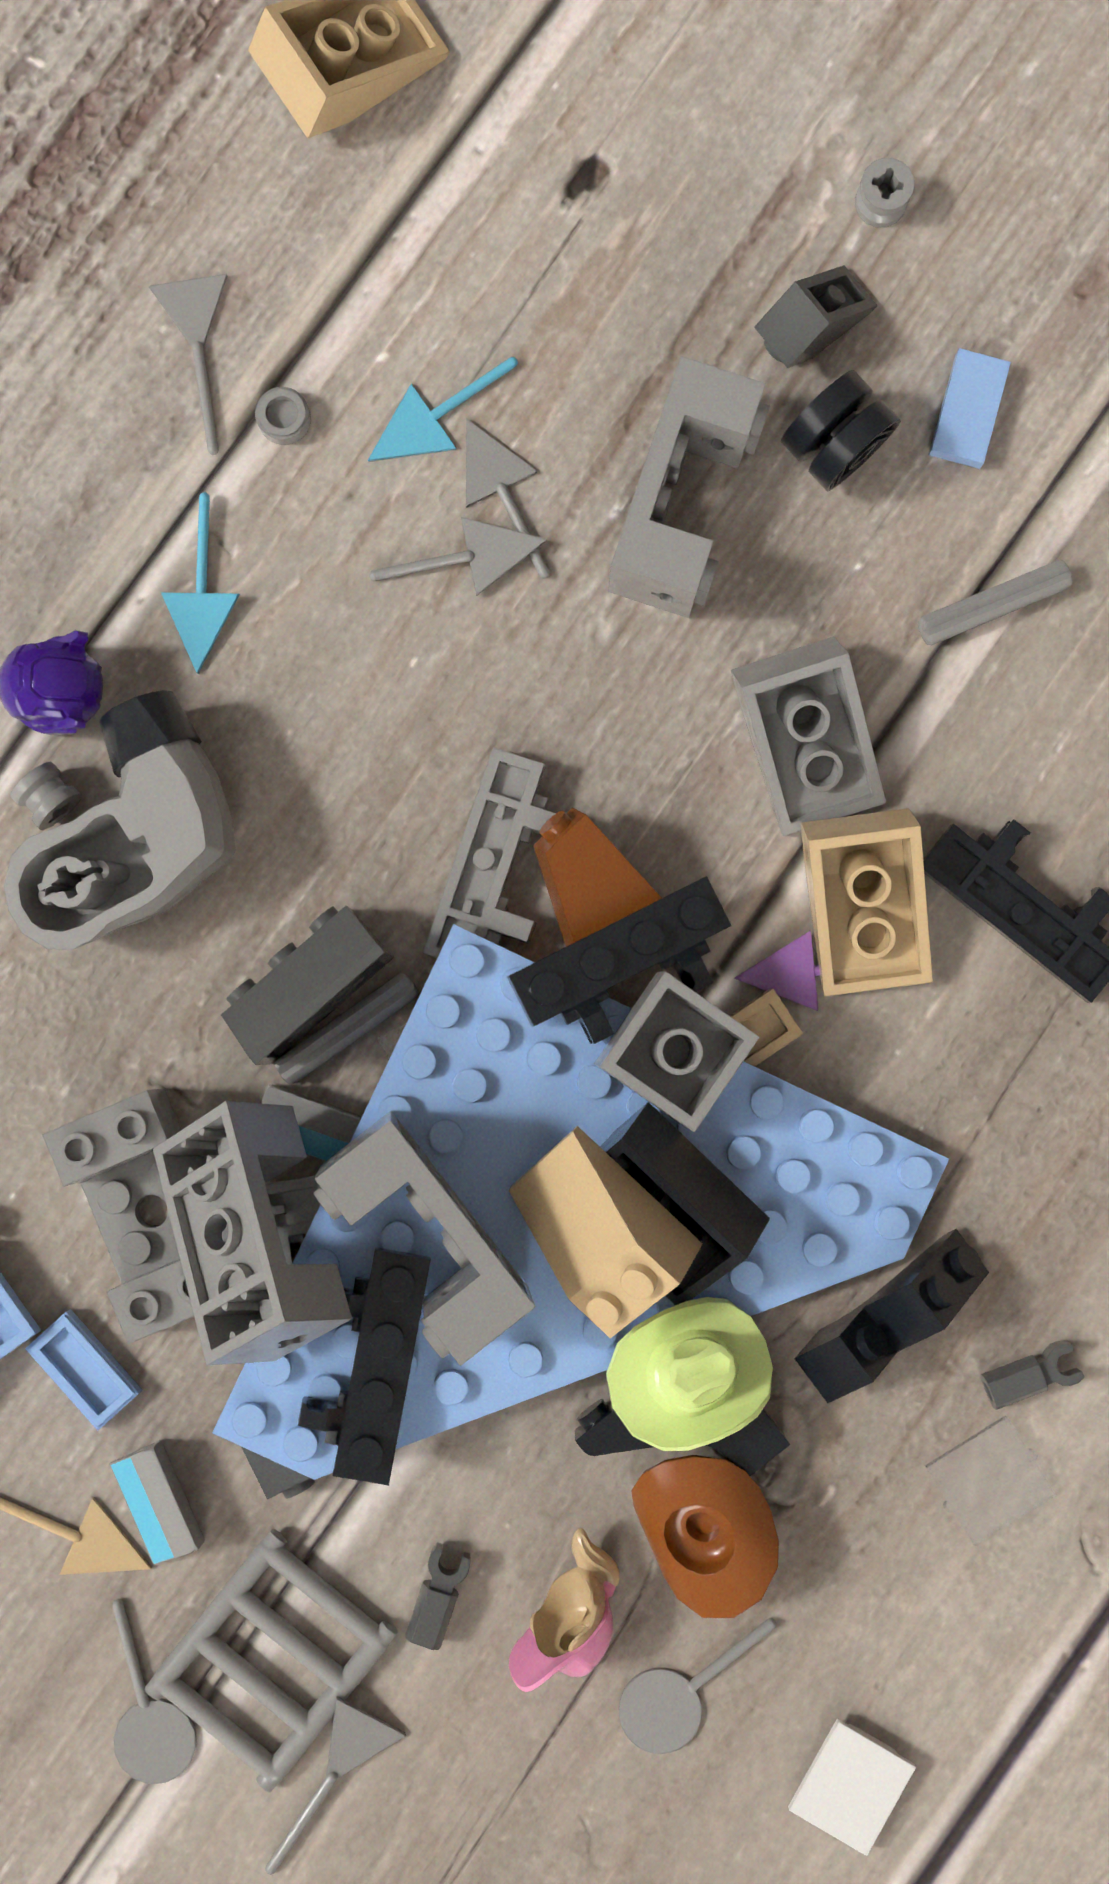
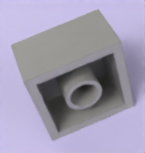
(676, 1050)

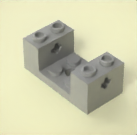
(708, 416)
(117, 1170)
(243, 1291)
(478, 1298)

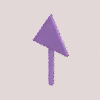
(788, 972)

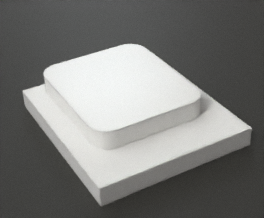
(852, 1786)

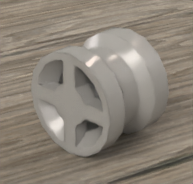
(878, 205)
(46, 795)

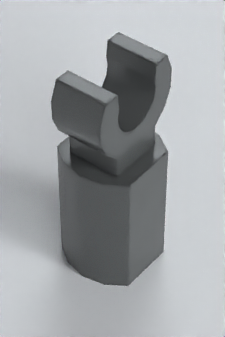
(1029, 1376)
(436, 1601)

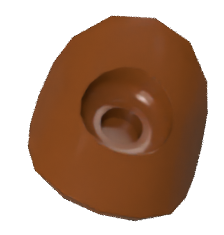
(708, 1533)

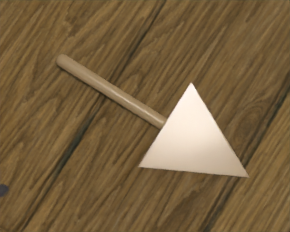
(96, 1545)

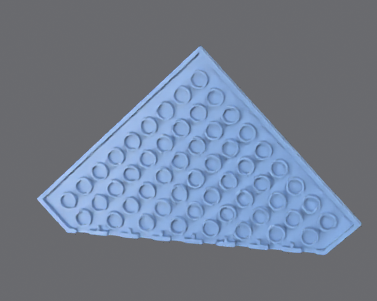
(484, 1107)

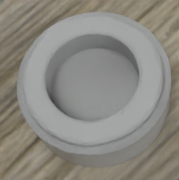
(283, 415)

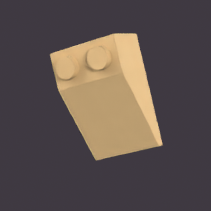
(342, 55)
(868, 901)
(602, 1232)

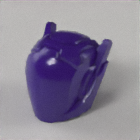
(52, 684)

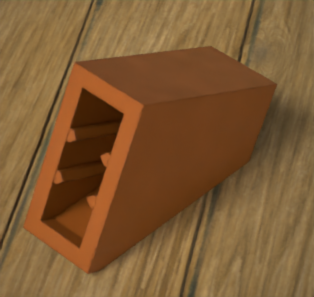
(587, 876)

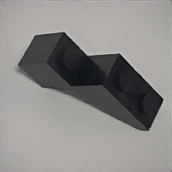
(900, 1314)
(749, 1448)

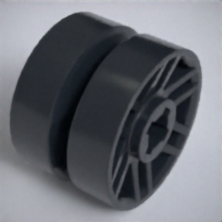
(840, 430)

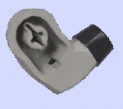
(132, 850)

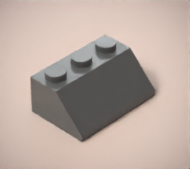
(304, 985)

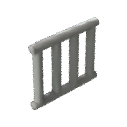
(202, 1640)

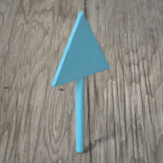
(416, 428)
(200, 614)

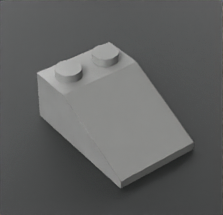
(809, 734)

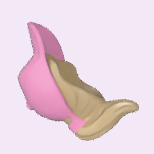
(572, 1624)

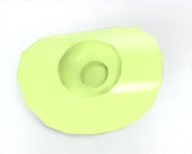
(690, 1375)

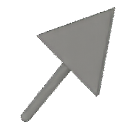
(492, 470)
(489, 550)

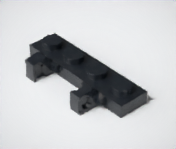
(1054, 937)
(578, 975)
(370, 1412)

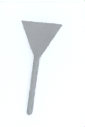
(192, 309)
(354, 1740)

